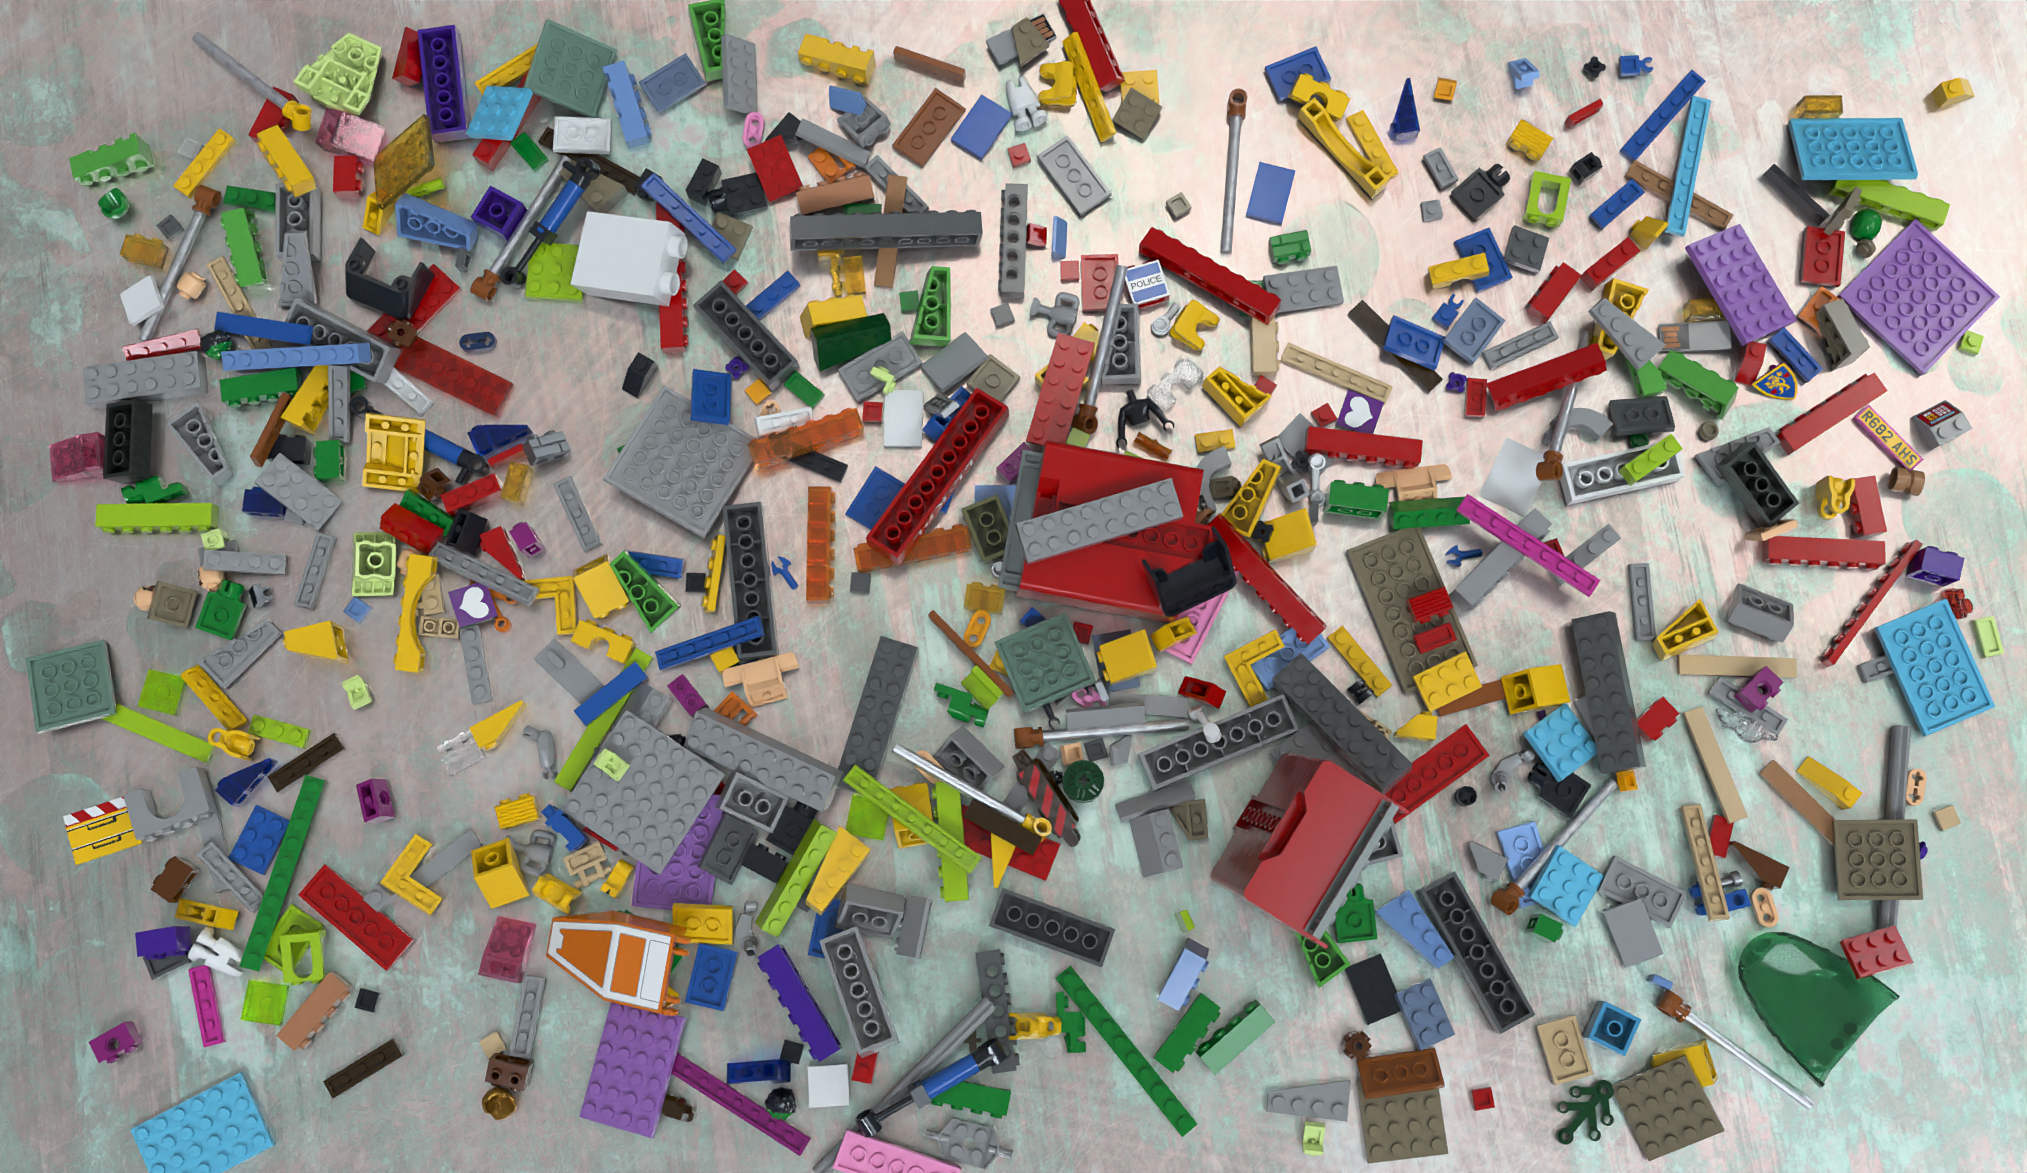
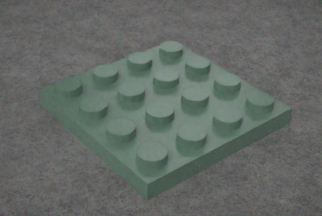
(569, 68)
(1045, 662)
(71, 686)

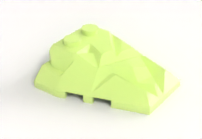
(343, 75)

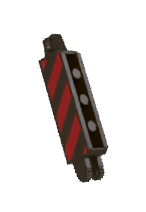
(1048, 797)

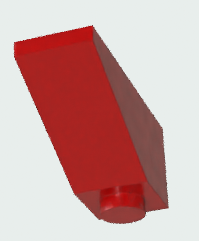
(408, 62)
(498, 545)

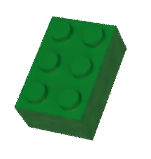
(1356, 499)

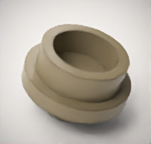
(1866, 247)
(1708, 430)

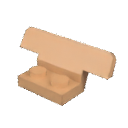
(1415, 482)
(762, 678)

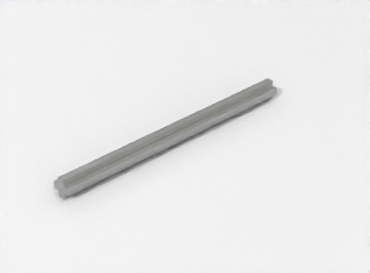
(1895, 805)
(922, 1069)

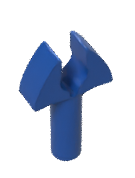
(1462, 555)
(785, 573)

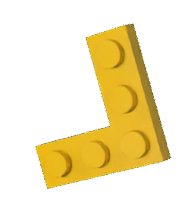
(565, 600)
(1240, 661)
(400, 883)

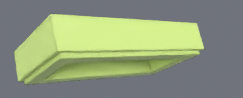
(1988, 636)

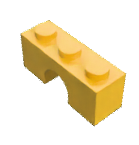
(1333, 101)
(1449, 272)
(588, 634)

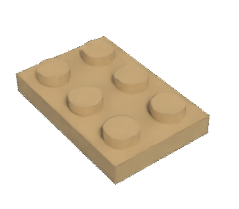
(1564, 1050)

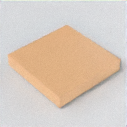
(1777, 528)

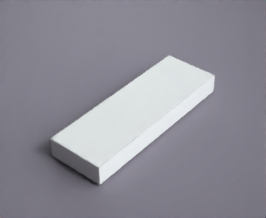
(408, 392)
(782, 421)

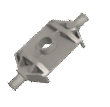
(952, 1148)

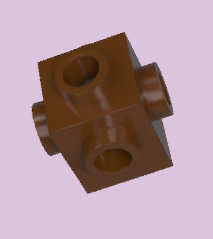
(409, 336)
(433, 484)
(1349, 1045)

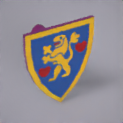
(1778, 382)

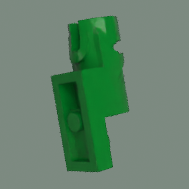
(153, 491)
(960, 705)
(1072, 1024)

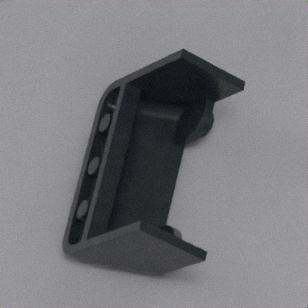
(395, 301)
(1194, 582)

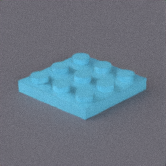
(499, 113)
(1561, 742)
(1565, 886)

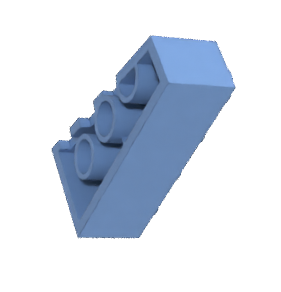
(627, 105)
(432, 224)
(1414, 928)

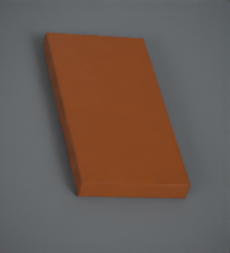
(928, 127)
(1400, 1073)

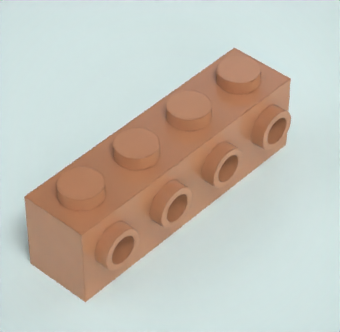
(834, 193)
(314, 1011)

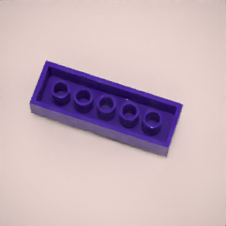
(444, 83)
(800, 1003)

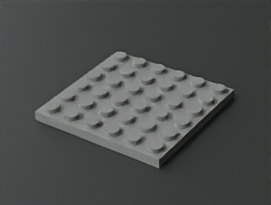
(681, 464)
(654, 799)

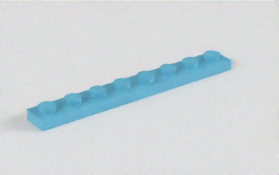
(1687, 166)

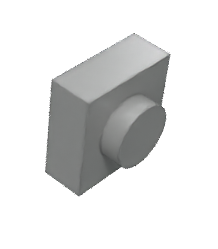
(1431, 210)

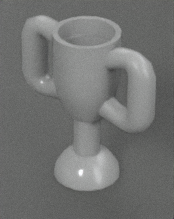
(1060, 314)
(536, 852)

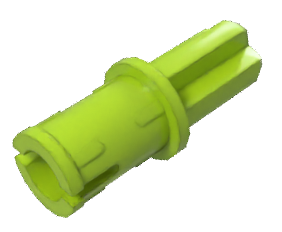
(426, 188)

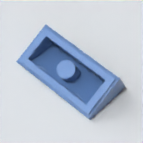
(846, 100)
(1059, 238)

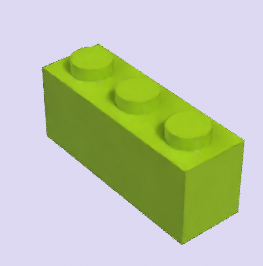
(1650, 459)

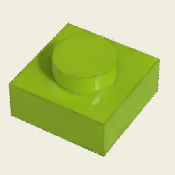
(1971, 342)

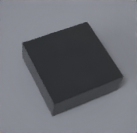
(695, 582)
(367, 1000)
(791, 1051)

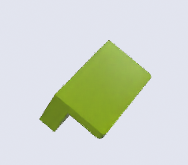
(982, 688)

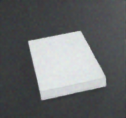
(582, 135)
(903, 418)

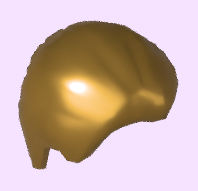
(499, 1103)

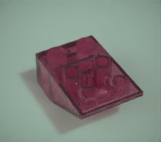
(349, 135)
(77, 457)
(507, 950)

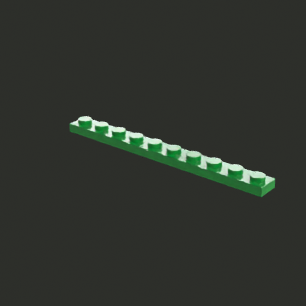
(282, 873)
(1126, 1051)

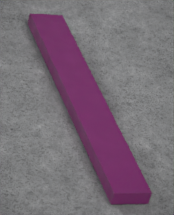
(739, 1104)

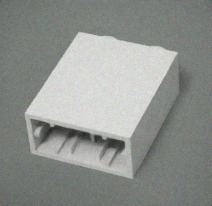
(629, 258)

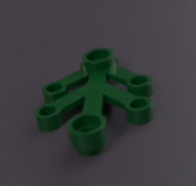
(1587, 1110)

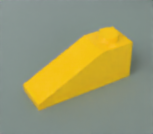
(494, 728)
(1829, 783)
(1001, 855)
(206, 914)

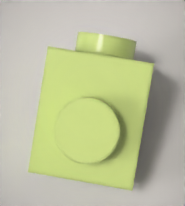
(883, 374)
(215, 539)
(357, 691)
(611, 764)
(1313, 1138)

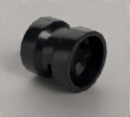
(1363, 694)
(1468, 794)

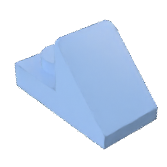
(1523, 73)

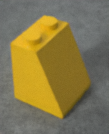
(1290, 537)
(600, 587)
(318, 641)
(1127, 658)
(1535, 688)
(918, 797)
(499, 873)
(1698, 1056)

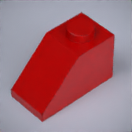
(1749, 362)
(1202, 692)

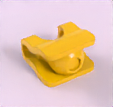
(1065, 86)
(1185, 324)
(1832, 492)
(234, 742)
(555, 892)
(1034, 1025)

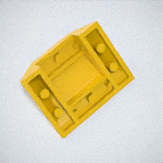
(394, 452)

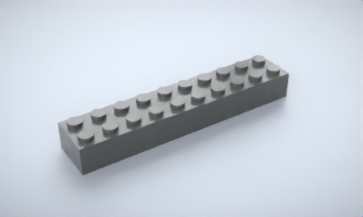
(885, 230)

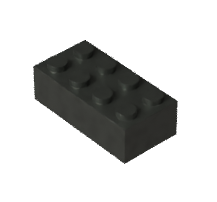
(127, 441)
(1757, 484)

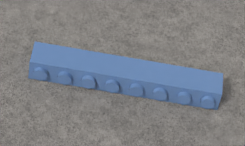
(296, 356)

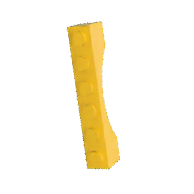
(1320, 124)
(410, 653)

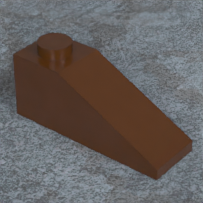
(1761, 867)

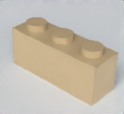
(1264, 348)

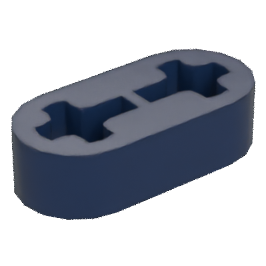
(479, 346)

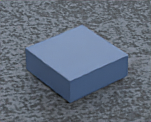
(357, 609)
(1660, 981)

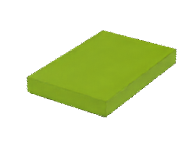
(292, 920)

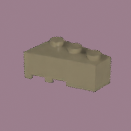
(601, 193)
(1842, 333)

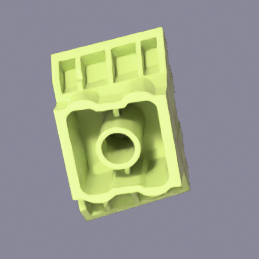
(373, 564)

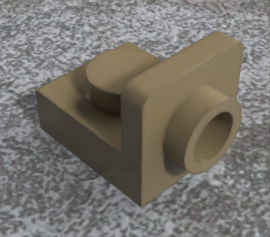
(1224, 487)

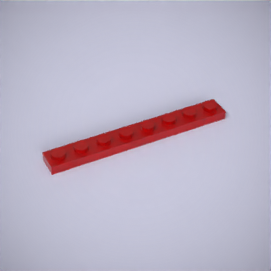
(1866, 608)

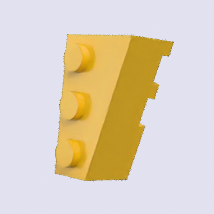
(831, 311)
(1234, 395)
(1687, 632)

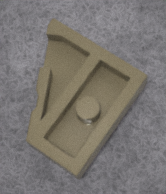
(1028, 41)
(1192, 818)

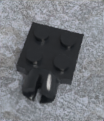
(1481, 190)
(739, 195)
(1561, 795)
(792, 827)

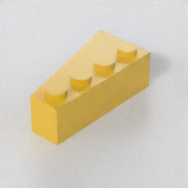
(837, 58)
(285, 161)
(1626, 298)
(310, 401)
(1252, 498)
(838, 867)

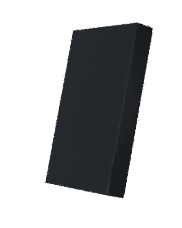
(1373, 988)

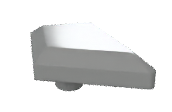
(1120, 751)

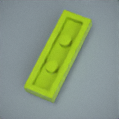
(279, 731)

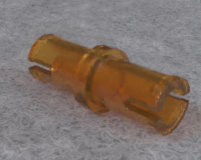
(1152, 446)

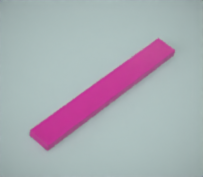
(1528, 545)

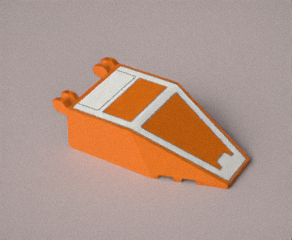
(619, 956)

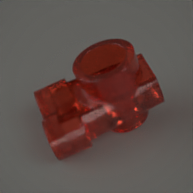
(1958, 603)

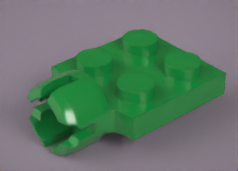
(222, 610)
(1356, 918)

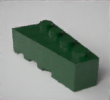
(847, 339)

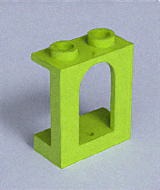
(1551, 181)
(315, 937)

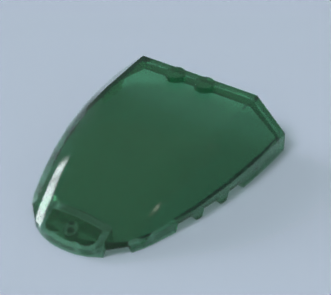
(1809, 999)

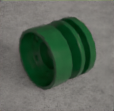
(1075, 790)

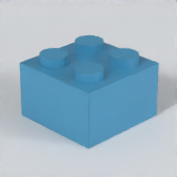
(1611, 1028)

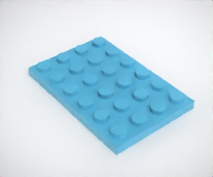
(1852, 149)
(1934, 667)
(205, 1131)

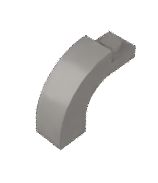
(1584, 419)
(1212, 463)
(1289, 481)

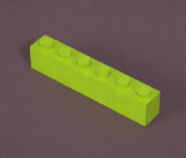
(1895, 201)
(156, 517)
(951, 820)
(795, 878)

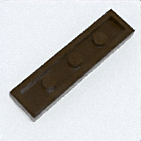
(306, 763)
(1002, 827)
(363, 1068)

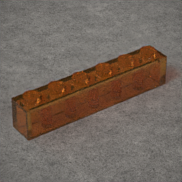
(805, 438)
(820, 544)
(929, 546)

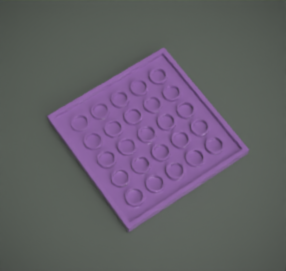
(1918, 297)

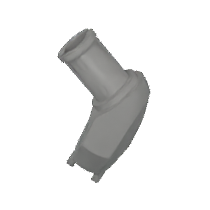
(545, 748)
(1503, 771)
(744, 934)

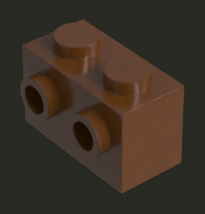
(174, 879)
(509, 1072)

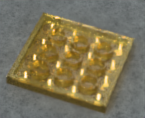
(403, 162)

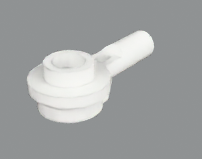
(1162, 324)

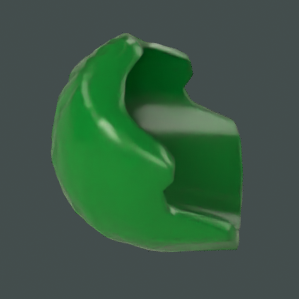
(114, 204)
(1866, 224)

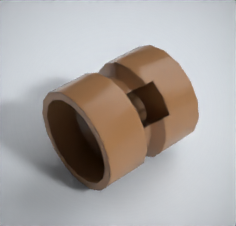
(1903, 480)

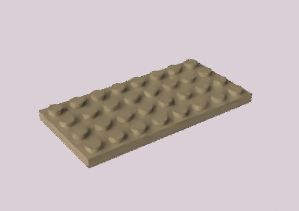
(1389, 575)

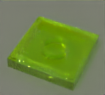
(162, 692)
(866, 819)
(265, 1002)

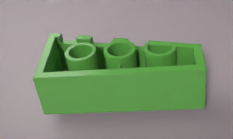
(708, 26)
(112, 160)
(244, 247)
(933, 314)
(1699, 382)
(647, 595)
(1323, 962)

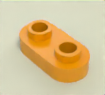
(977, 629)

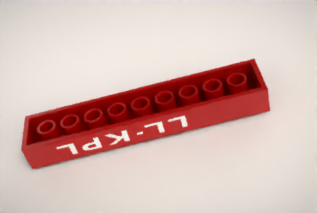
(937, 476)

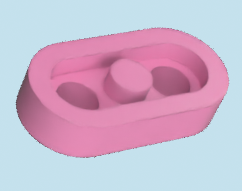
(751, 131)
(1086, 700)

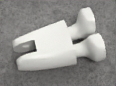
(1020, 100)
(224, 953)

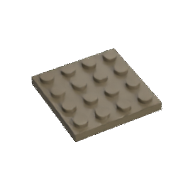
(1877, 859)
(1667, 1108)
(1402, 1125)

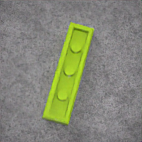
(1184, 920)

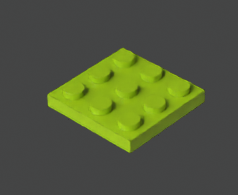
(551, 273)

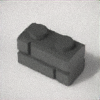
(546, 447)

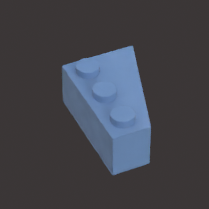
(1184, 975)

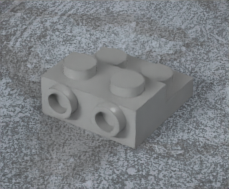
(867, 126)

